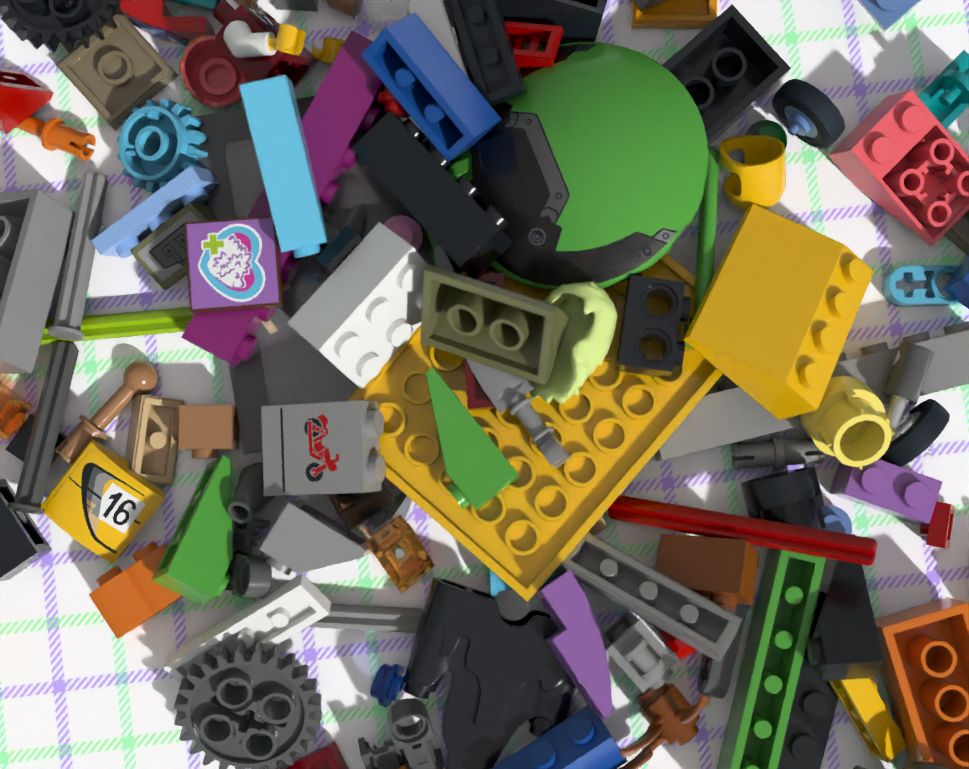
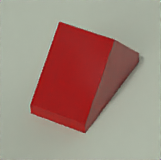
(19, 98)

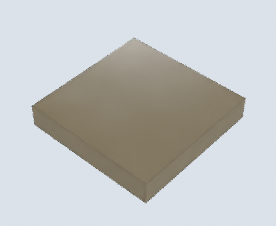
(117, 71)

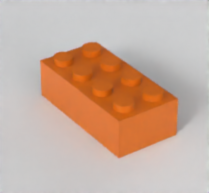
(929, 679)

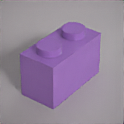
(888, 490)

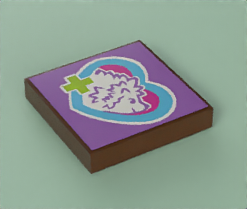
(233, 265)

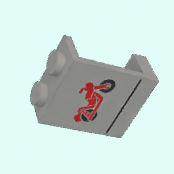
(322, 448)

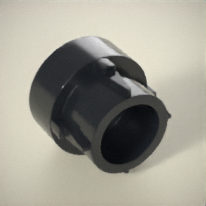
(786, 498)

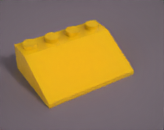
(779, 311)

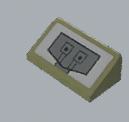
(165, 249)

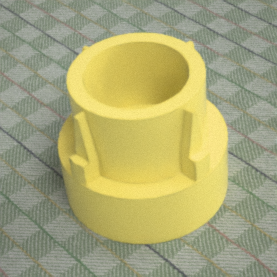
(849, 423)

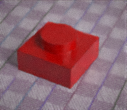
(940, 526)

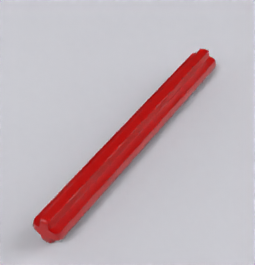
(754, 530)

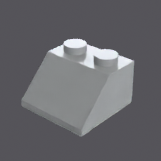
(310, 541)

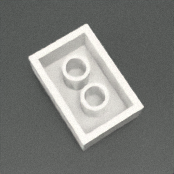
(366, 306)

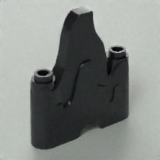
(498, 672)

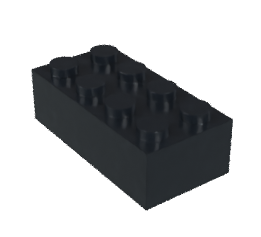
(727, 70)

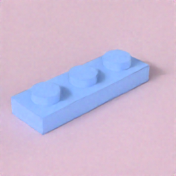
(131, 229)

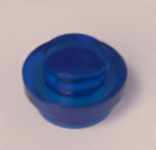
(388, 684)

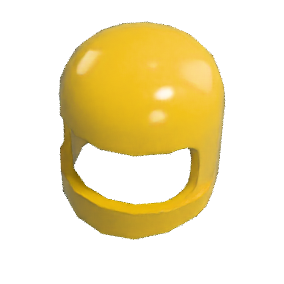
(761, 176)

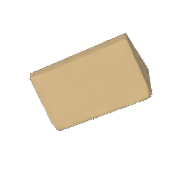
(150, 438)

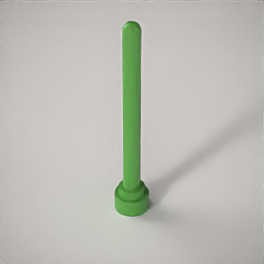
(706, 233)

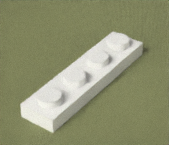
(268, 619)

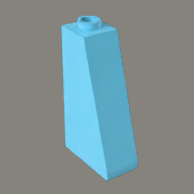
(285, 164)

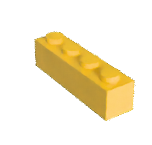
(870, 717)

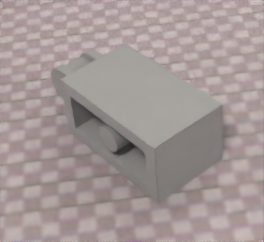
(638, 652)

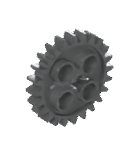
(248, 708)

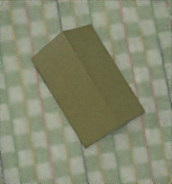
(491, 325)

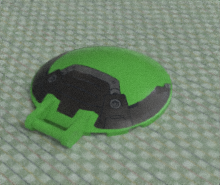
(590, 167)

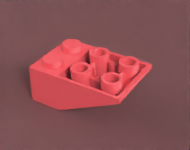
(908, 165)

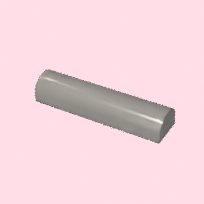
(652, 596)

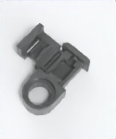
(248, 573)
(410, 743)

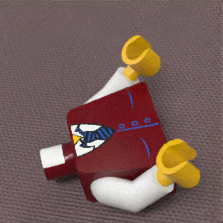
(268, 48)

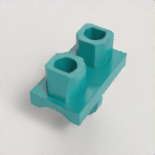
(949, 92)

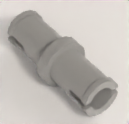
(775, 453)

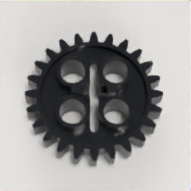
(49, 23)

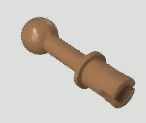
(138, 378)

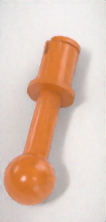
(59, 136)

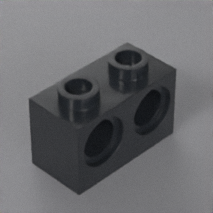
(641, 325)

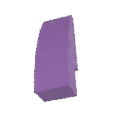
(578, 641)

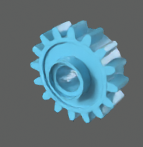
(159, 143)

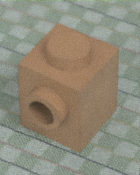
(206, 429)

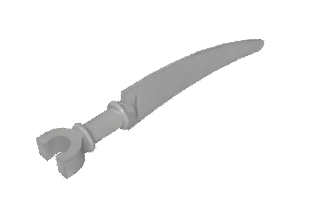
(509, 391)

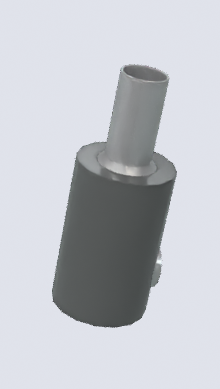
(906, 379)

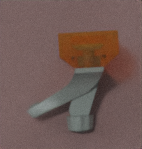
(397, 545)

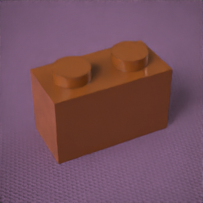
(711, 567)

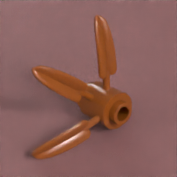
(669, 719)

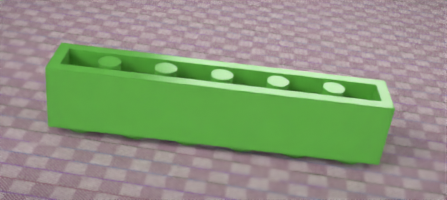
(771, 661)

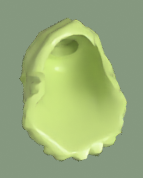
(585, 341)

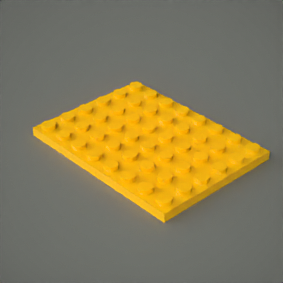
(605, 430)

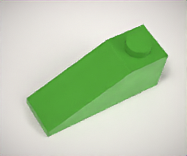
(468, 453)
(202, 542)

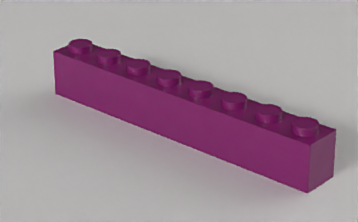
(332, 126)

